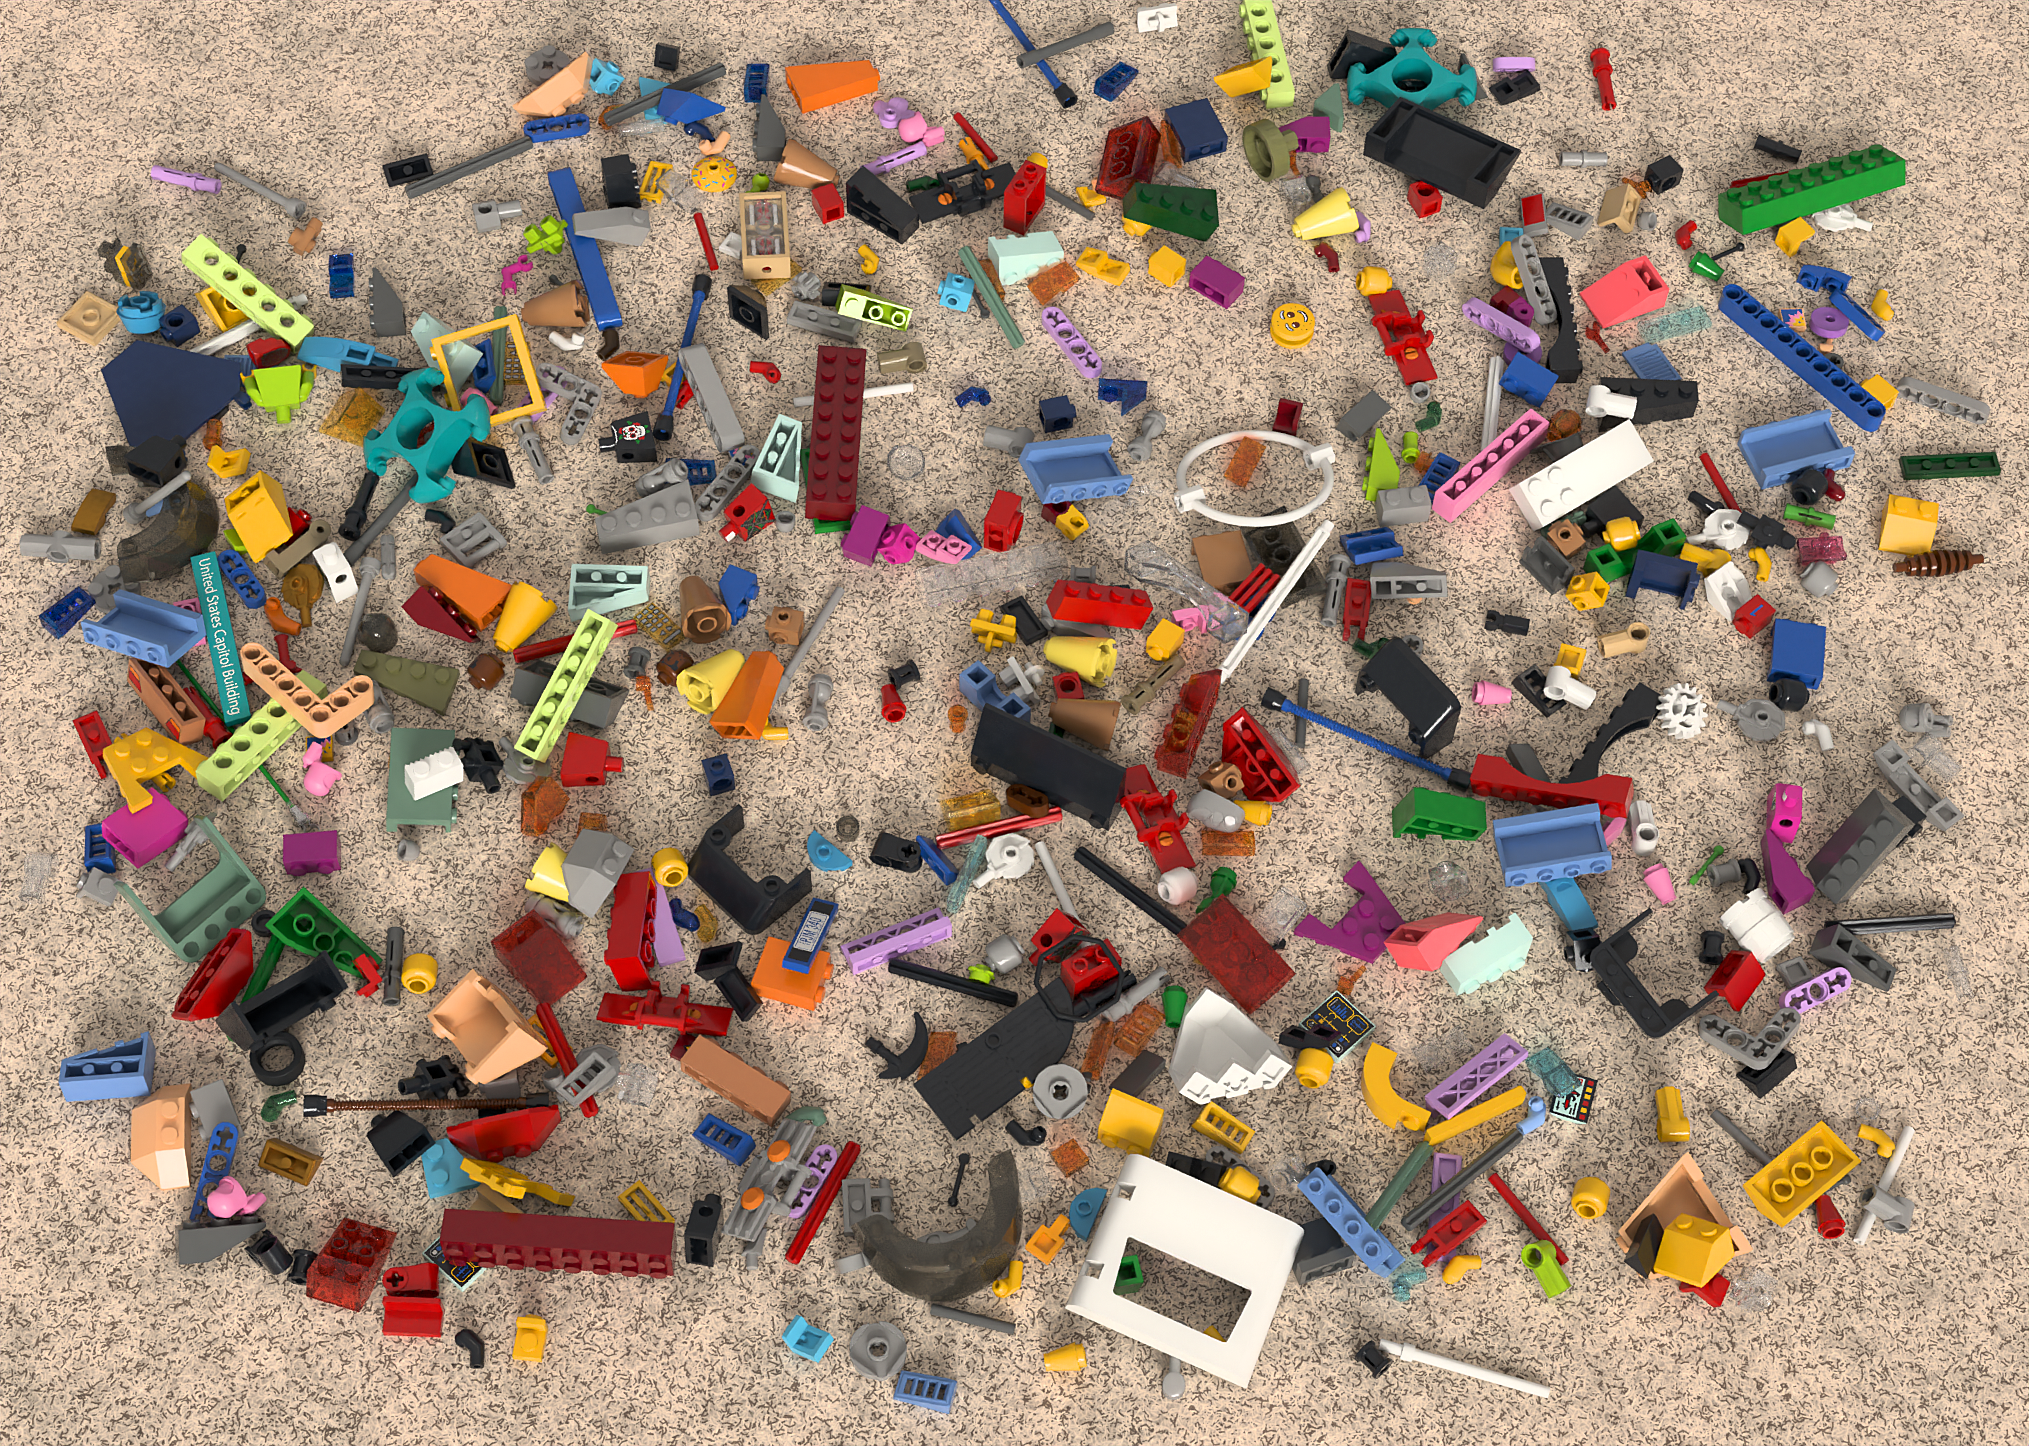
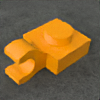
(1048, 1241)

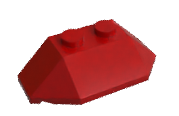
(1263, 765)
(217, 978)
(505, 1134)

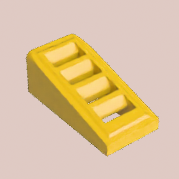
(1209, 1129)

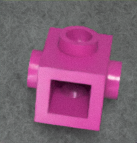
(898, 544)

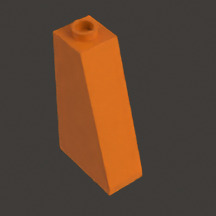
(830, 83)
(471, 592)
(749, 698)

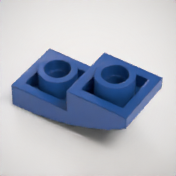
(1815, 277)

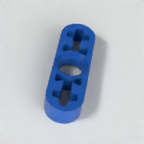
(563, 121)
(1857, 314)
(242, 569)

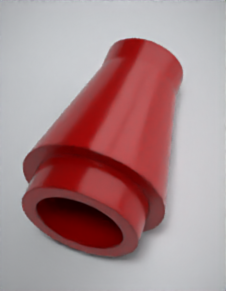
(892, 706)
(1829, 1220)

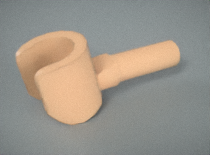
(1825, 348)

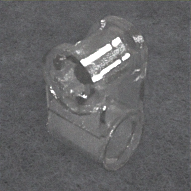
(1295, 193)

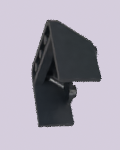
(1415, 693)
(747, 903)
(1610, 963)
(283, 1004)

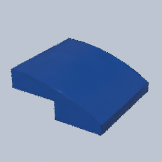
(1371, 545)

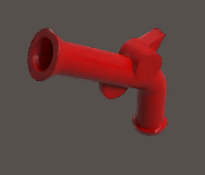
(284, 656)

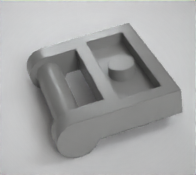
(468, 536)

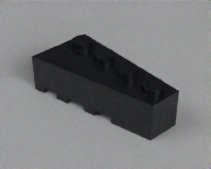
(1655, 400)

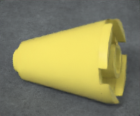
(1327, 217)
(1088, 656)
(710, 680)
(549, 874)

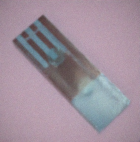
(1674, 324)
(966, 874)

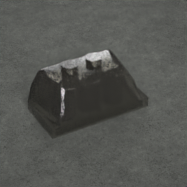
(1277, 549)

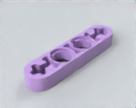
(1483, 314)
(1071, 342)

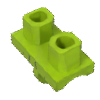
(549, 238)

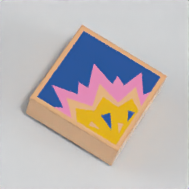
(1793, 318)

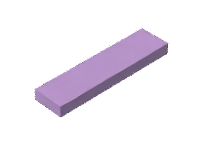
(667, 941)
(1443, 1169)

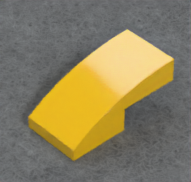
(1099, 265)

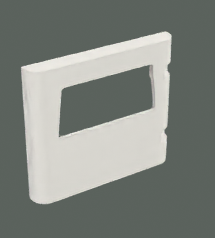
(1201, 1229)

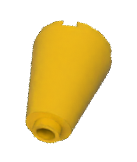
(521, 616)

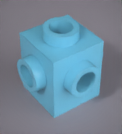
(605, 77)
(956, 291)

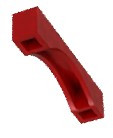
(1497, 778)

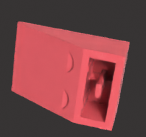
(1626, 292)
(1430, 940)

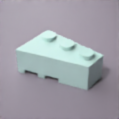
(1488, 958)

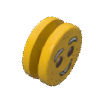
(1292, 325)

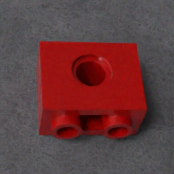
(1003, 521)
(1088, 969)

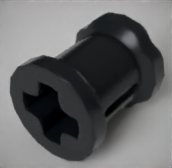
(909, 668)
(1711, 947)
(302, 1261)
(1373, 1359)

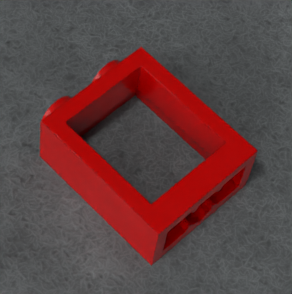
(1024, 196)

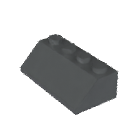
(596, 705)
(1858, 847)

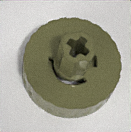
(1268, 149)

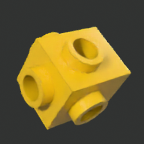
(1587, 591)

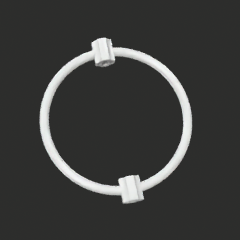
(1314, 457)

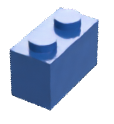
(1528, 380)

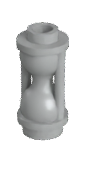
(1152, 426)
(651, 482)
(819, 691)
(379, 715)
(566, 923)

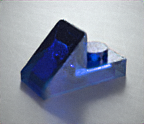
(1128, 391)

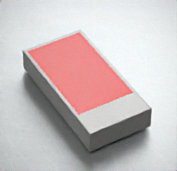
(1534, 215)

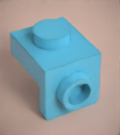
(806, 1339)

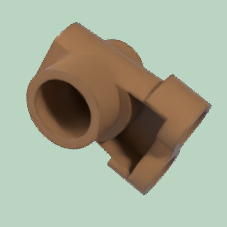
(304, 240)

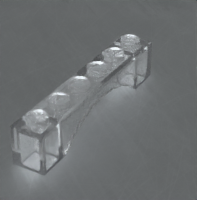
(1153, 566)

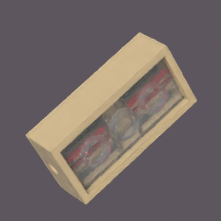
(764, 235)

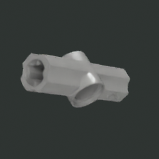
(60, 546)

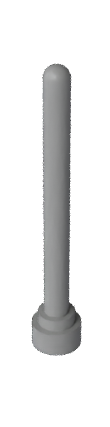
(293, 206)
(136, 511)
(369, 570)

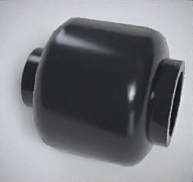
(1809, 487)
(1789, 694)

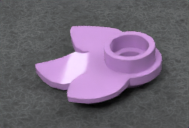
(892, 112)

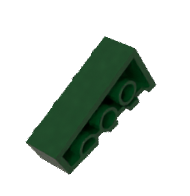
(1174, 209)

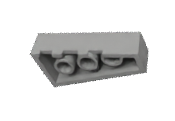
(650, 520)

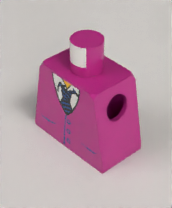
(1784, 803)

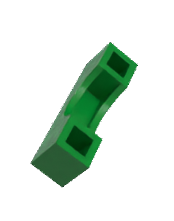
(1661, 539)

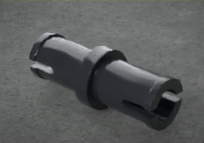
(1777, 149)

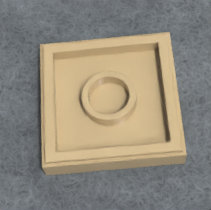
(90, 318)

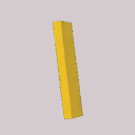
(1475, 1116)

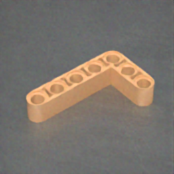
(292, 694)

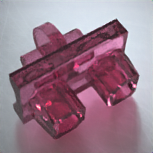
(1821, 549)

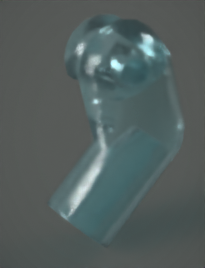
(1405, 1281)

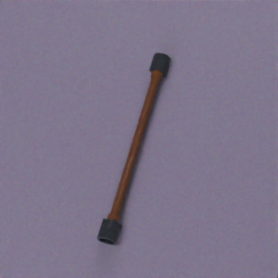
(318, 1105)

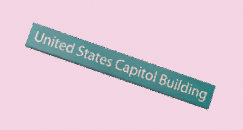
(221, 639)

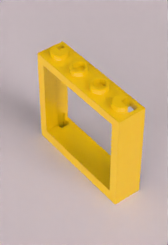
(524, 355)

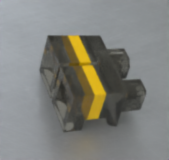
(126, 263)

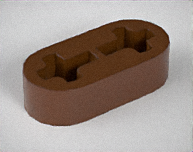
(1027, 800)

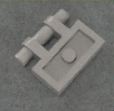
(858, 1198)

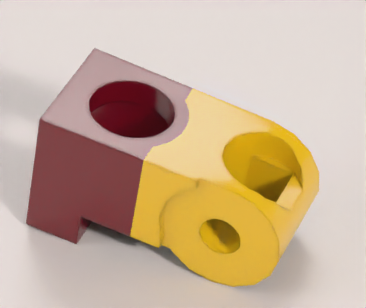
(1065, 518)

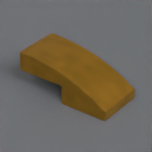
(92, 512)

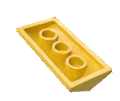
(1800, 1174)

